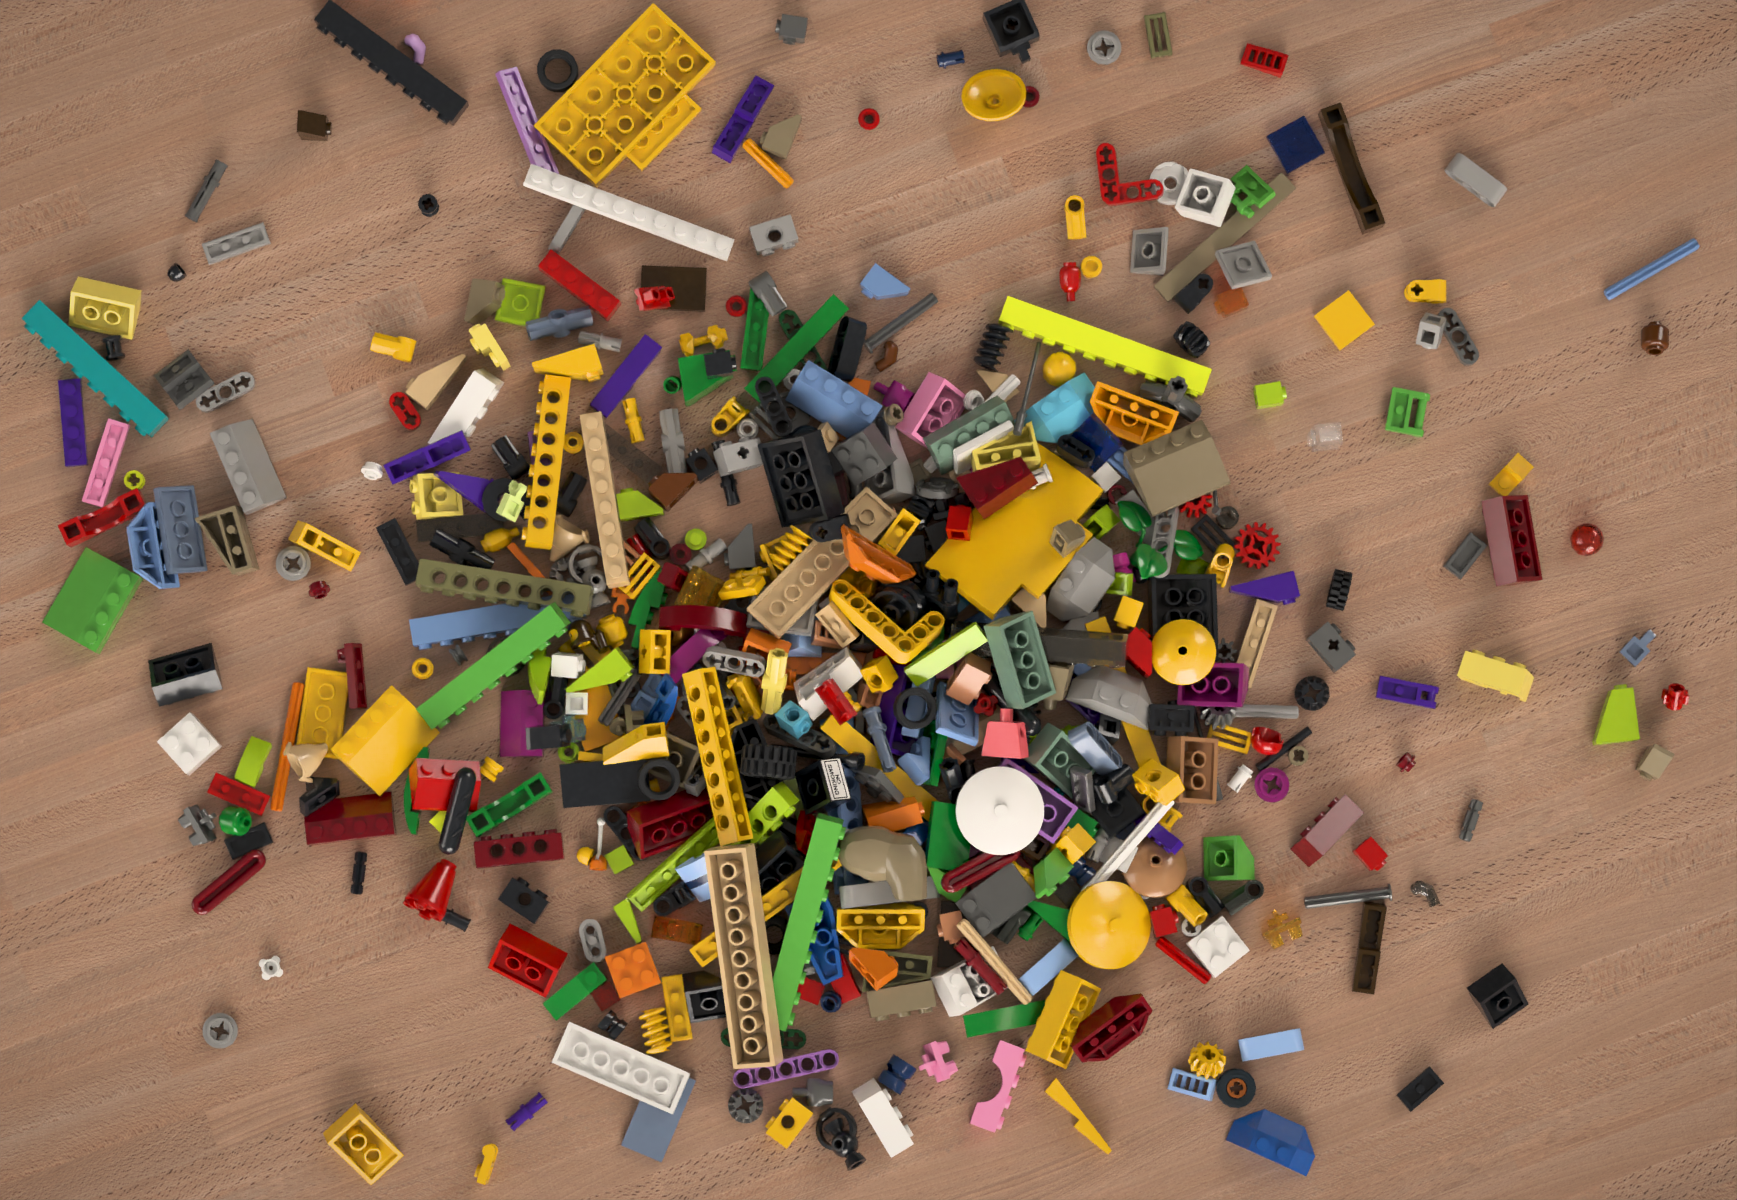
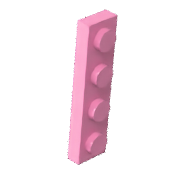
(105, 463)

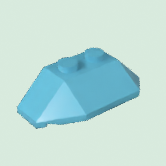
(1061, 410)

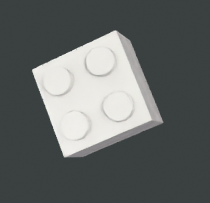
(1205, 197)
(189, 743)
(1217, 946)

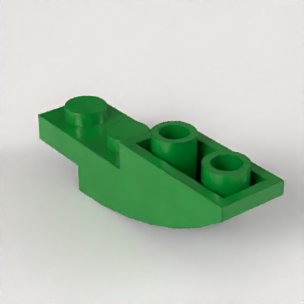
(650, 597)

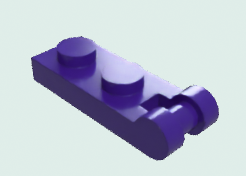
(1406, 692)

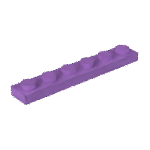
(525, 119)

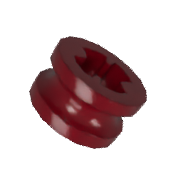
(1111, 498)

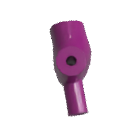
(895, 394)

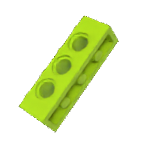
(783, 800)

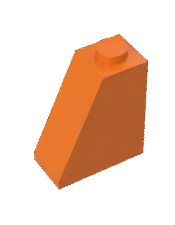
(894, 815)

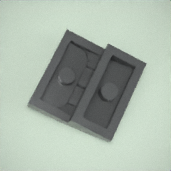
(184, 379)

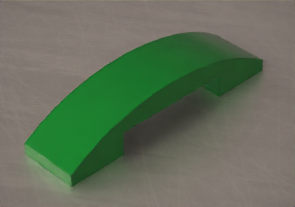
(413, 818)

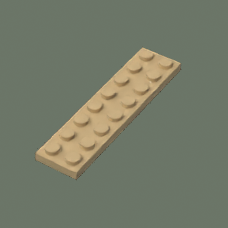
(817, 567)

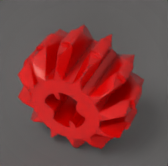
(1196, 508)

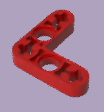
(1121, 189)

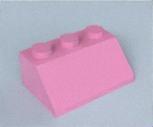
(931, 408)

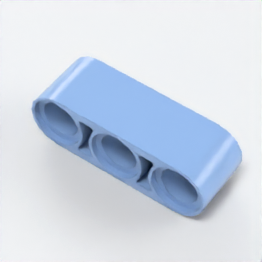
(1048, 967)
(1271, 1044)

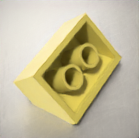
(104, 307)

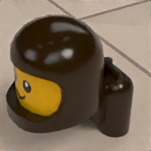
(583, 635)

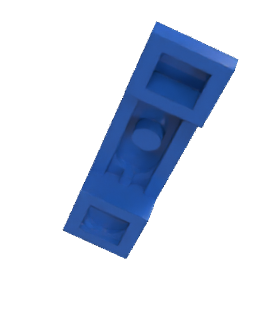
(666, 702)

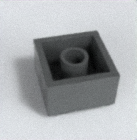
(864, 454)

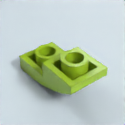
(252, 761)

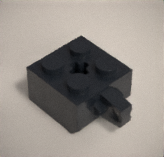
(1008, 40)

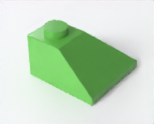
(1227, 859)

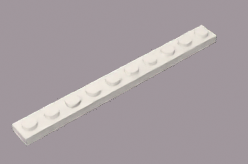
(628, 212)

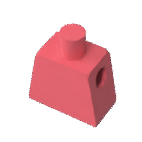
(1005, 737)

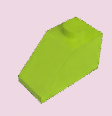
(635, 505)
(1101, 522)

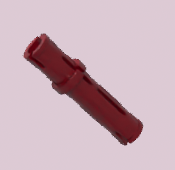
(974, 959)

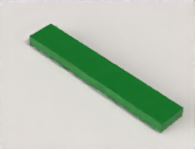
(799, 345)

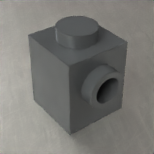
(792, 29)

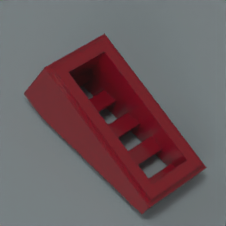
(672, 577)

